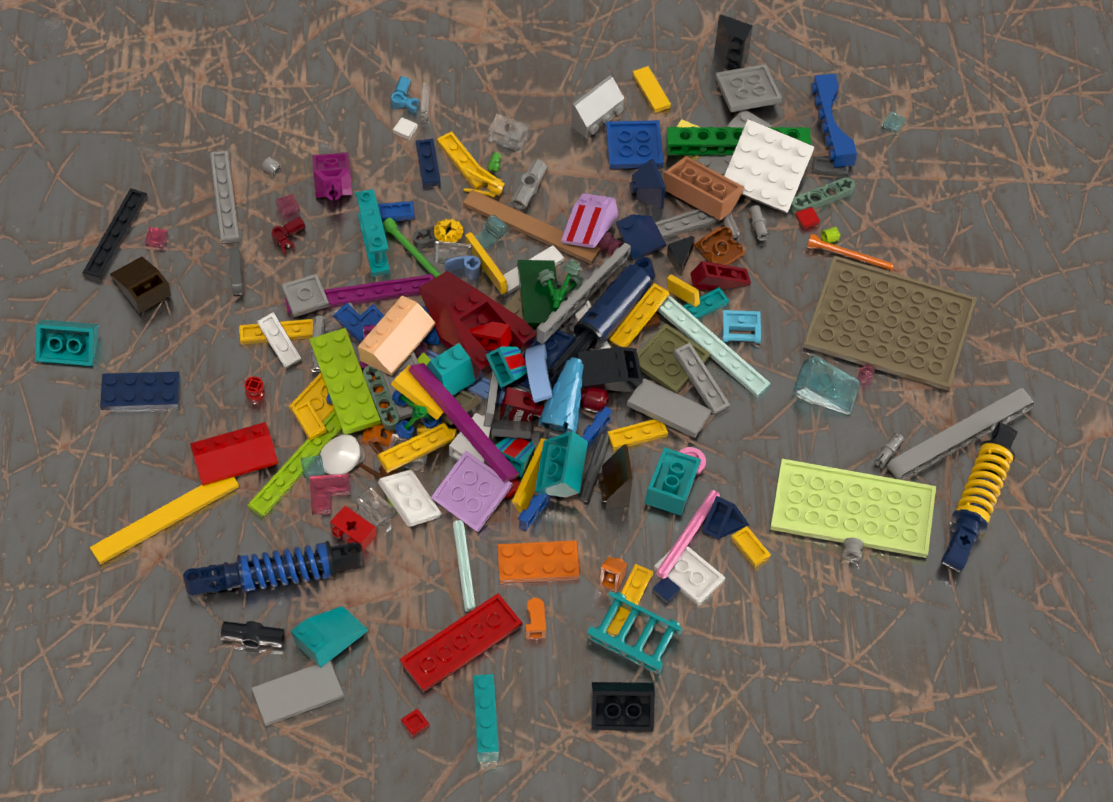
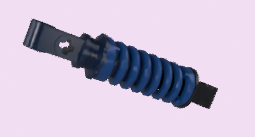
(275, 568)

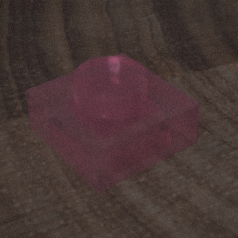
(287, 205)
(156, 237)

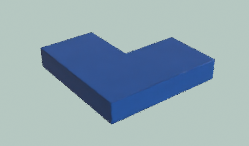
(354, 322)

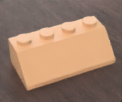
(395, 336)

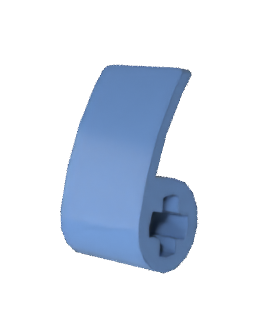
(470, 264)

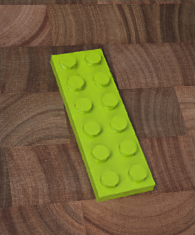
(344, 381)

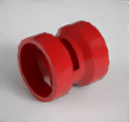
(254, 389)

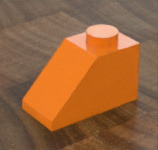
(613, 573)

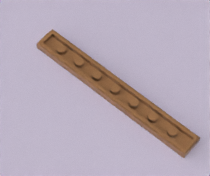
(528, 225)

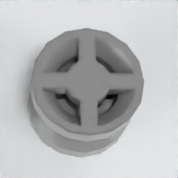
(852, 549)

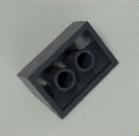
(732, 42)
(622, 706)

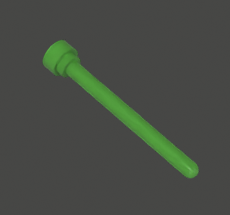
(390, 227)

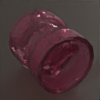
(609, 243)

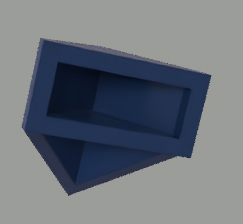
(723, 519)

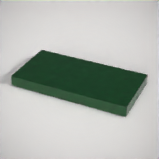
(535, 298)

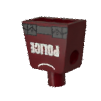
(519, 406)

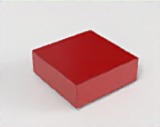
(807, 218)
(414, 722)

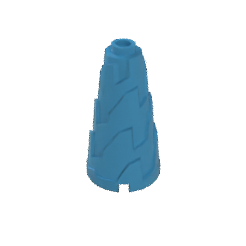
(563, 408)

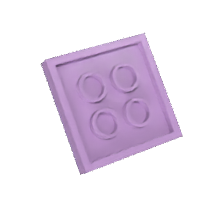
(471, 491)

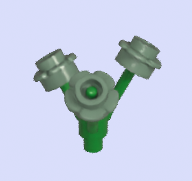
(572, 280)

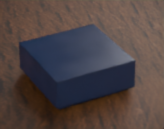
(666, 589)

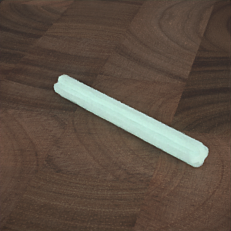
(464, 566)

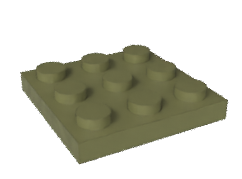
(660, 363)

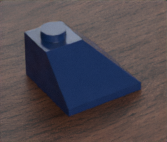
(648, 185)
(640, 234)

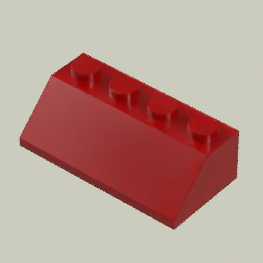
(233, 453)

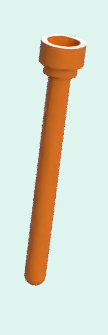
(815, 242)

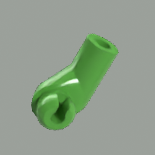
(493, 165)

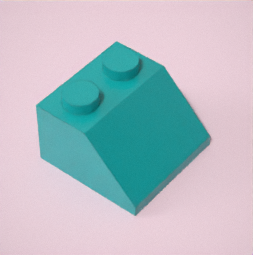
(453, 369)

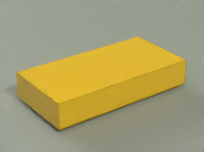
(683, 290)
(309, 420)
(750, 546)

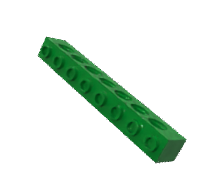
(717, 139)

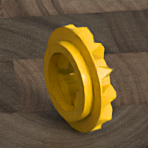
(454, 234)

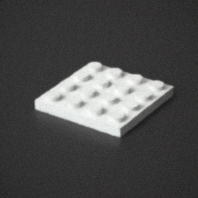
(768, 165)

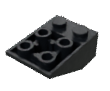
(611, 369)

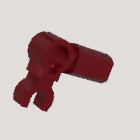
(280, 234)

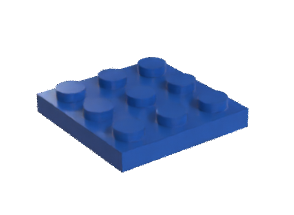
(633, 143)

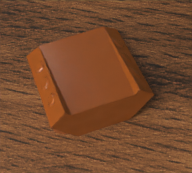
(720, 247)

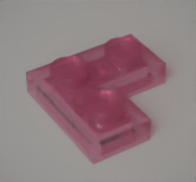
(323, 488)

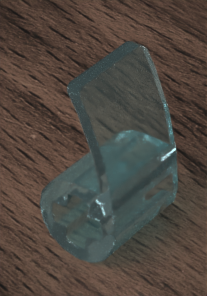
(493, 231)

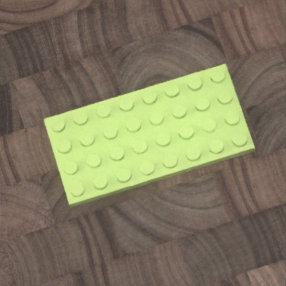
(852, 504)

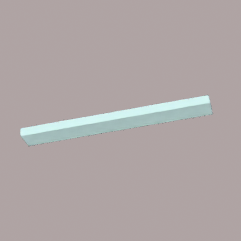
(710, 342)

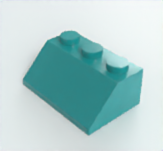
(66, 342)
(561, 465)

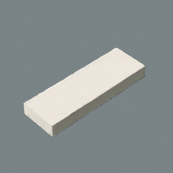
(279, 340)

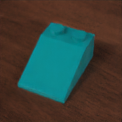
(672, 481)
(327, 634)

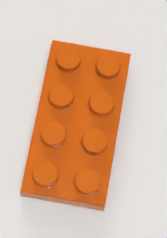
(538, 561)

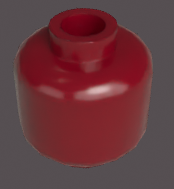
(594, 399)

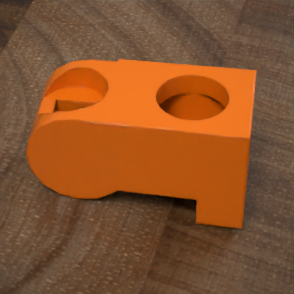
(536, 614)

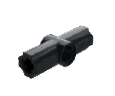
(252, 634)

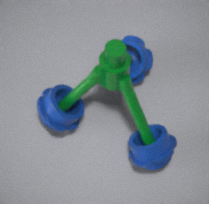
(405, 427)

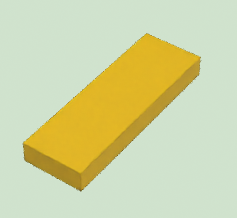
(651, 89)
(637, 433)

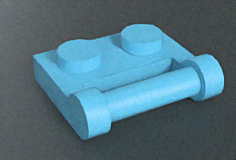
(744, 322)

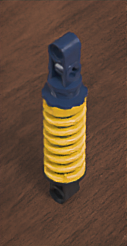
(980, 495)

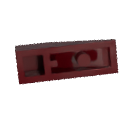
(710, 276)

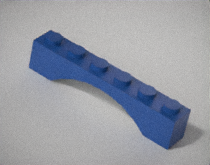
(841, 147)

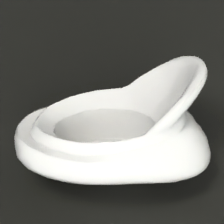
(341, 455)

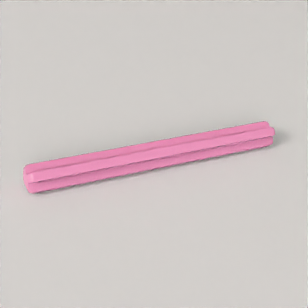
(686, 535)

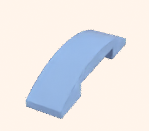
(538, 373)

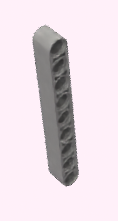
(960, 434)

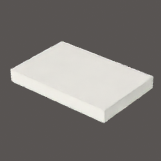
(409, 498)
(694, 576)

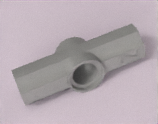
(525, 191)

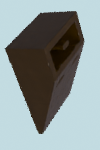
(142, 284)

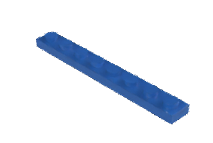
(538, 502)

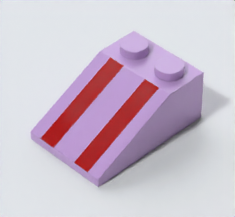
(590, 220)

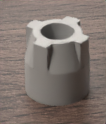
(271, 166)

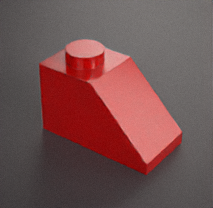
(493, 335)

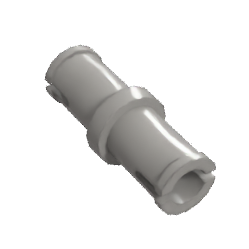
(758, 223)
(889, 450)

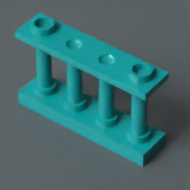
(373, 233)
(617, 643)

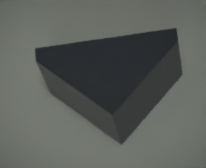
(679, 253)

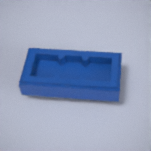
(397, 211)

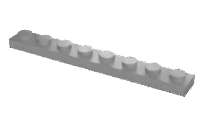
(579, 296)

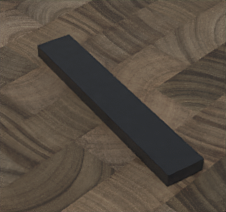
(115, 234)

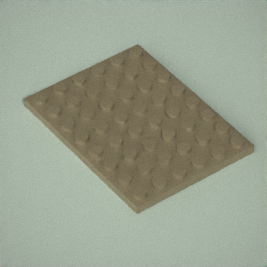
(890, 322)

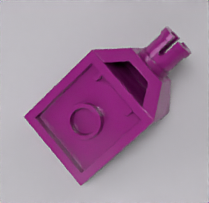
(332, 175)

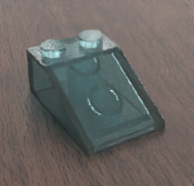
(826, 385)

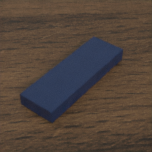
(428, 162)

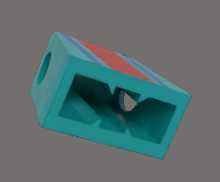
(507, 364)
(517, 452)

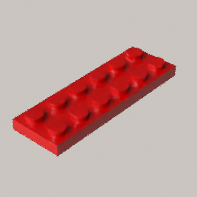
(460, 642)

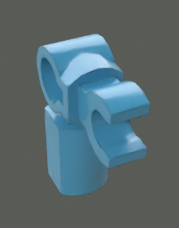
(399, 98)

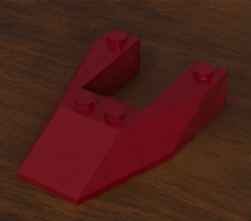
(461, 307)

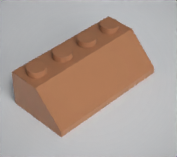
(702, 187)

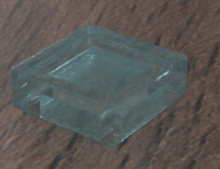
(894, 122)
(312, 466)

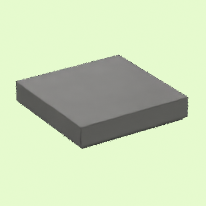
(305, 295)

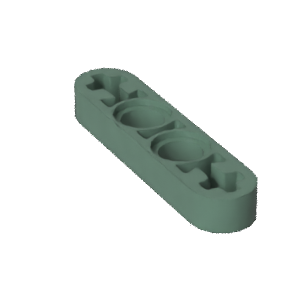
(821, 193)
(383, 396)

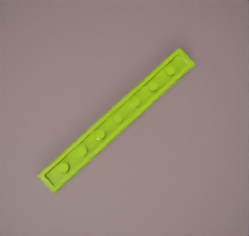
(292, 469)

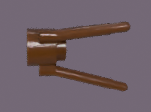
(378, 449)

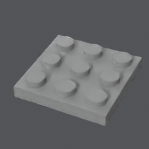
(748, 88)

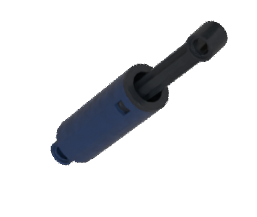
(608, 312)

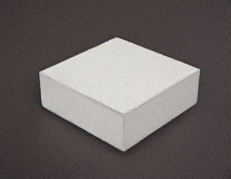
(405, 128)

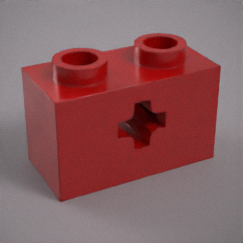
(360, 529)

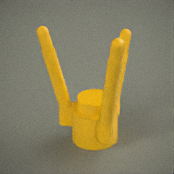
(495, 185)

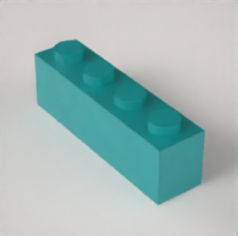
(485, 718)

